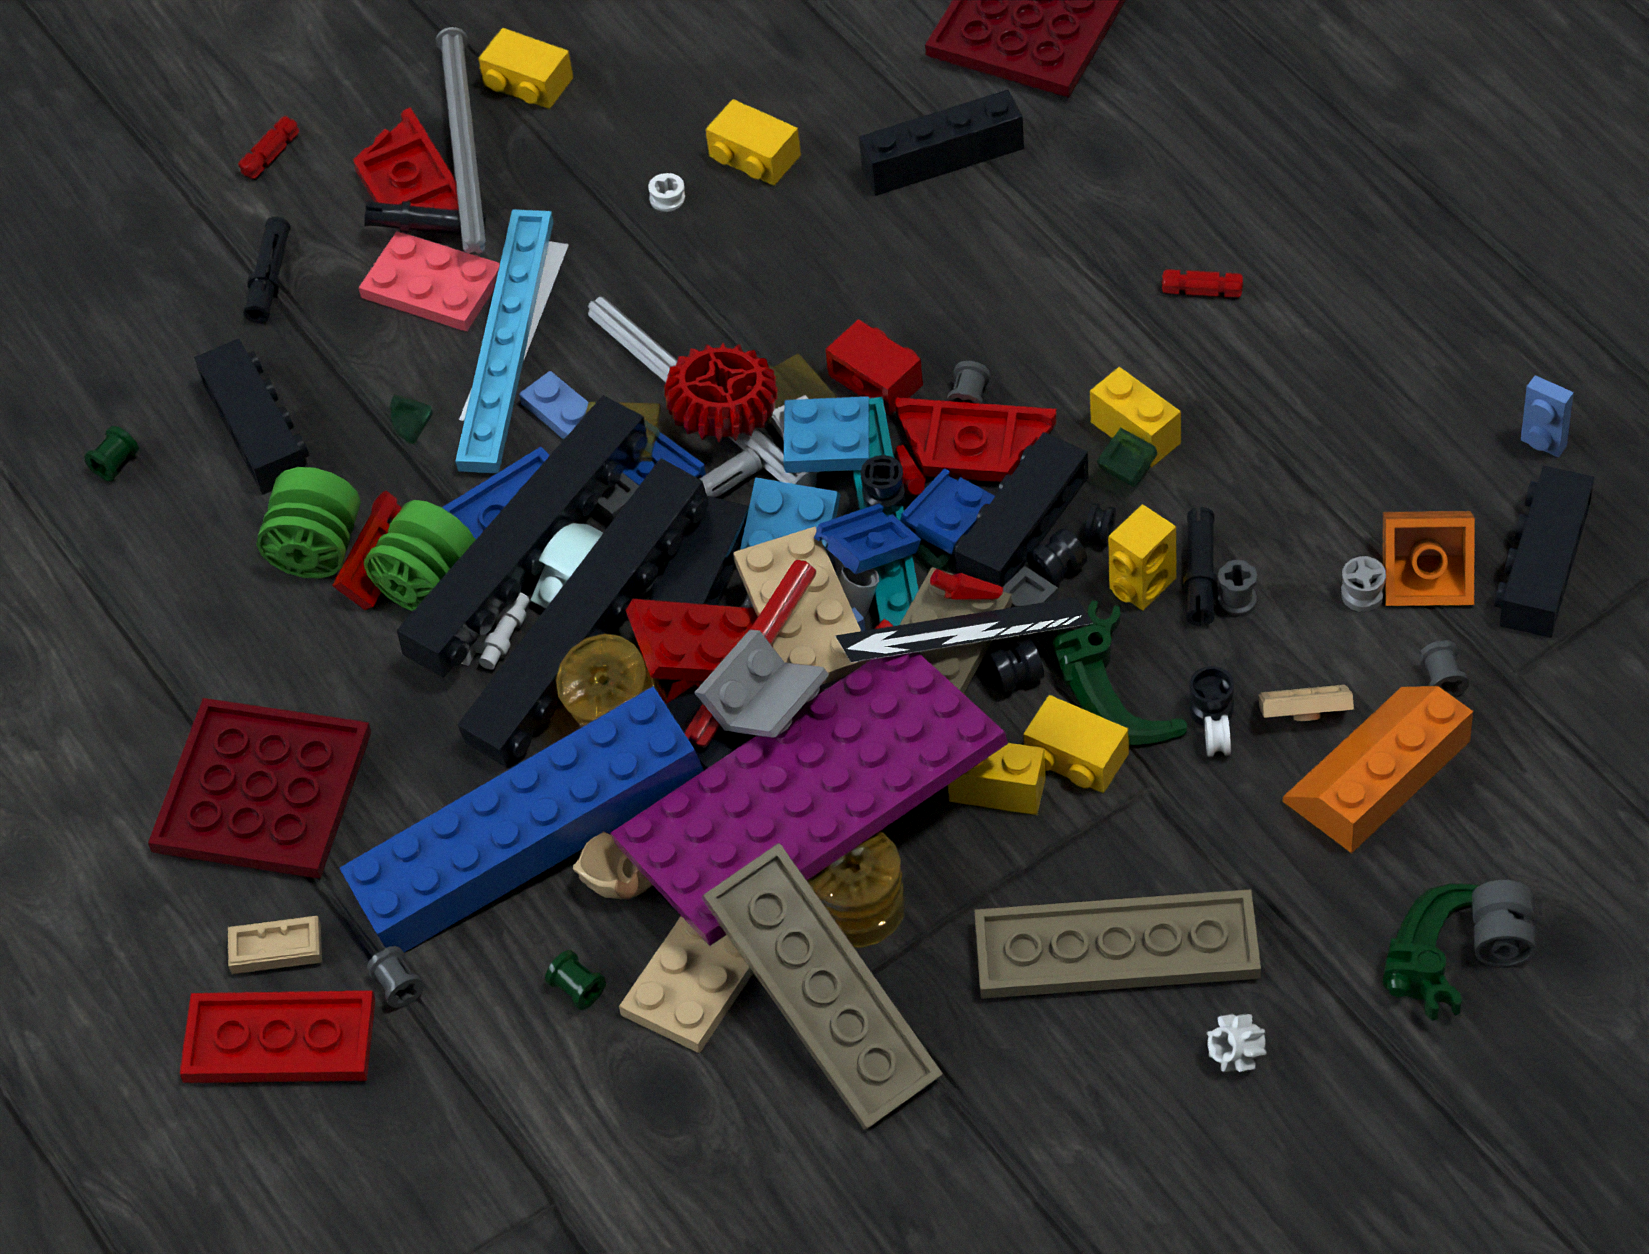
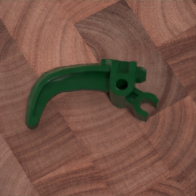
(1083, 661)
(1413, 962)

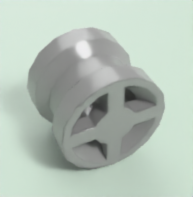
(1371, 575)

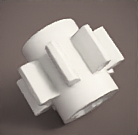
(1236, 1043)

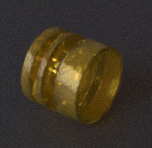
(597, 661)
(864, 891)

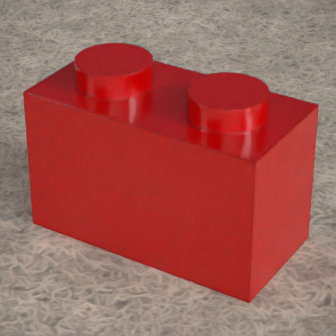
(874, 365)

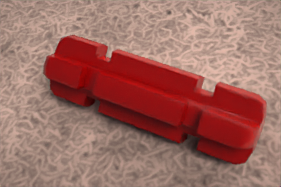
(268, 147)
(1202, 283)

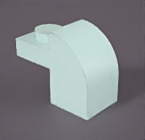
(562, 558)

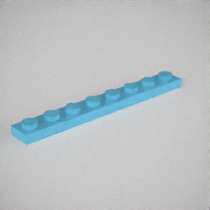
(504, 342)

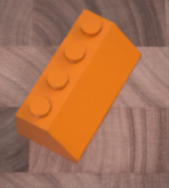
(1382, 764)

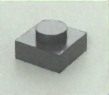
(616, 497)
(1030, 588)

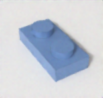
(554, 403)
(1546, 416)

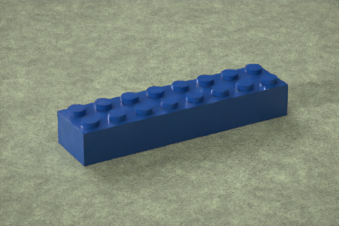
(522, 822)

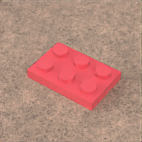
(430, 281)

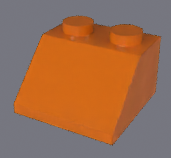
(1429, 558)

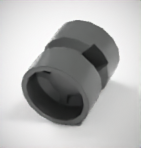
(1503, 923)

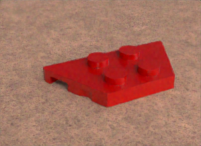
(406, 168)
(971, 438)

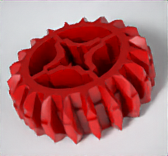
(721, 392)

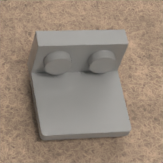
(757, 689)

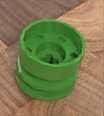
(308, 522)
(416, 552)

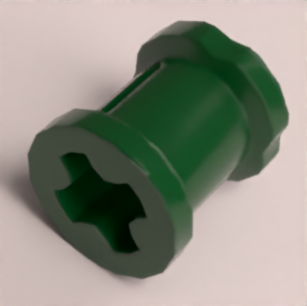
(111, 453)
(575, 979)

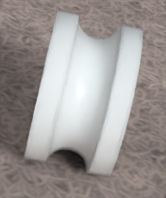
(661, 192)
(1217, 736)

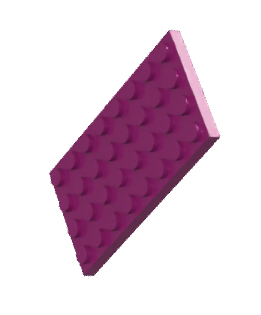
(818, 788)

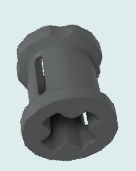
(969, 382)
(1237, 593)
(1443, 667)
(395, 977)

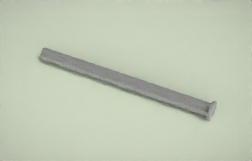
(452, 44)
(660, 362)

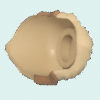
(608, 870)

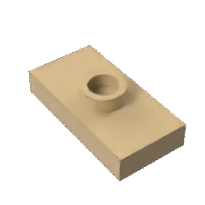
(1305, 703)
(274, 944)

